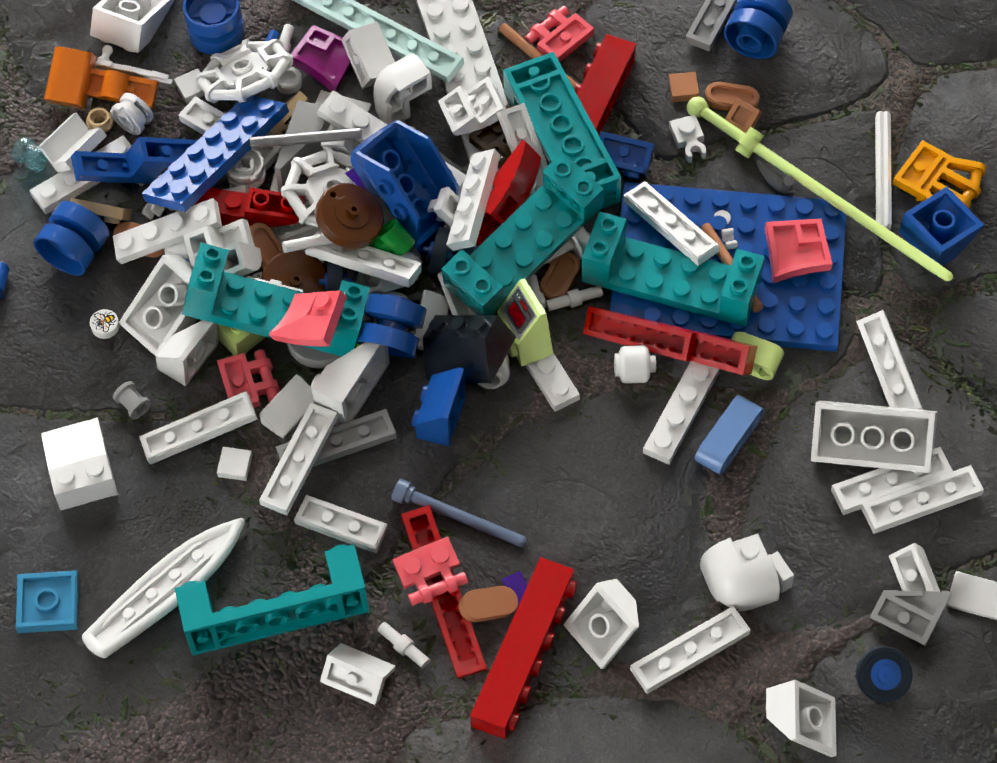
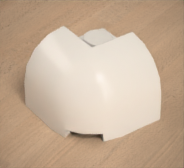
(399, 85)
(236, 237)
(741, 573)

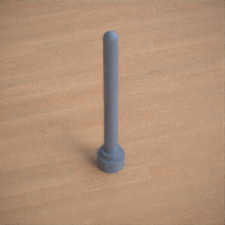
(406, 493)

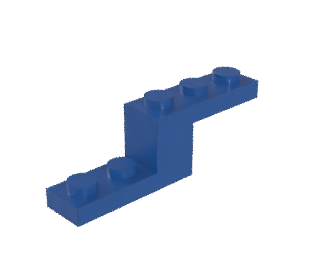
(138, 165)

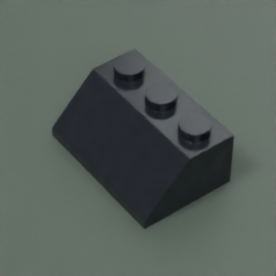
(469, 343)

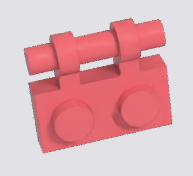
(565, 38)
(238, 376)
(427, 563)

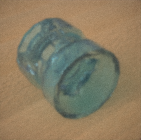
(28, 153)

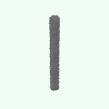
(306, 137)

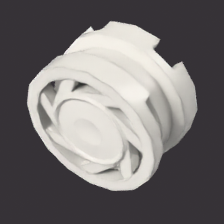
(132, 113)
(248, 170)

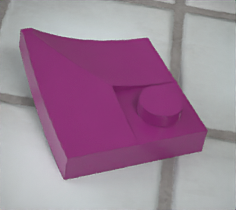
(322, 57)

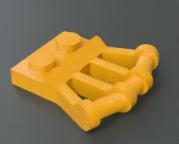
(929, 164)

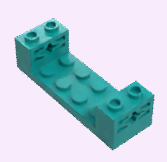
(561, 120)
(525, 238)
(669, 275)
(260, 305)
(271, 617)

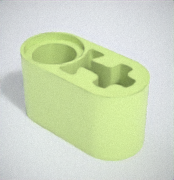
(767, 356)

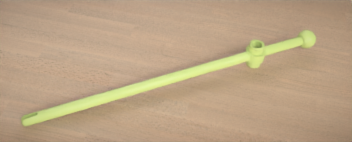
(750, 142)

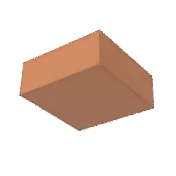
(683, 86)
(743, 115)

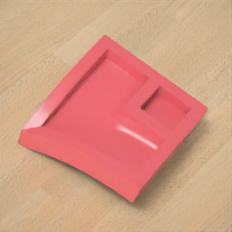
(797, 248)
(310, 319)

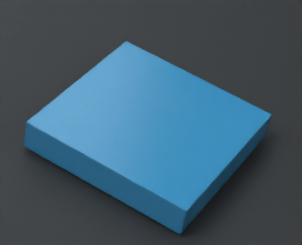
(47, 601)

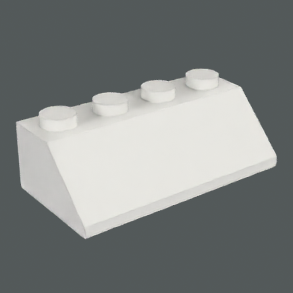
(873, 436)

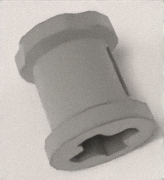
(131, 400)

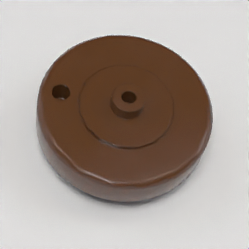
(349, 216)
(296, 271)

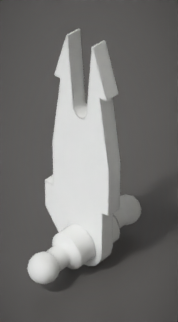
(104, 63)

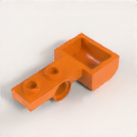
(75, 79)

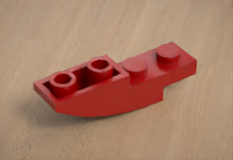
(510, 188)
(255, 207)

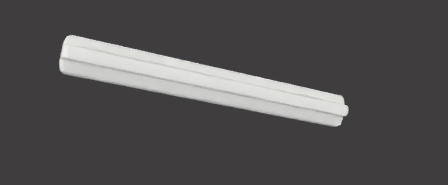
(883, 168)

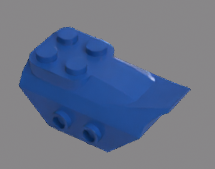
(406, 174)

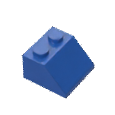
(940, 226)
(440, 407)

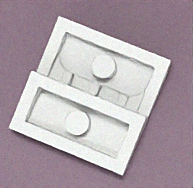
(473, 108)

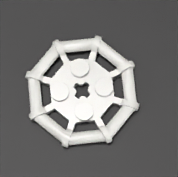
(244, 70)
(318, 181)

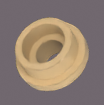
(98, 115)

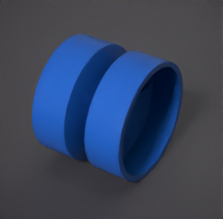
(214, 24)
(758, 27)
(71, 238)
(393, 317)

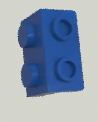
(628, 154)

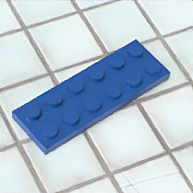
(214, 153)

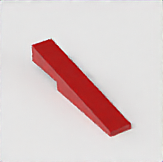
(671, 340)
(455, 629)

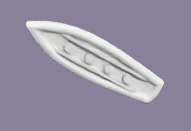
(155, 592)

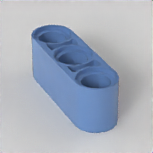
(729, 434)

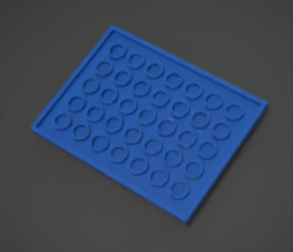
(796, 311)

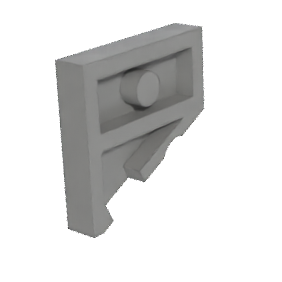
(911, 612)

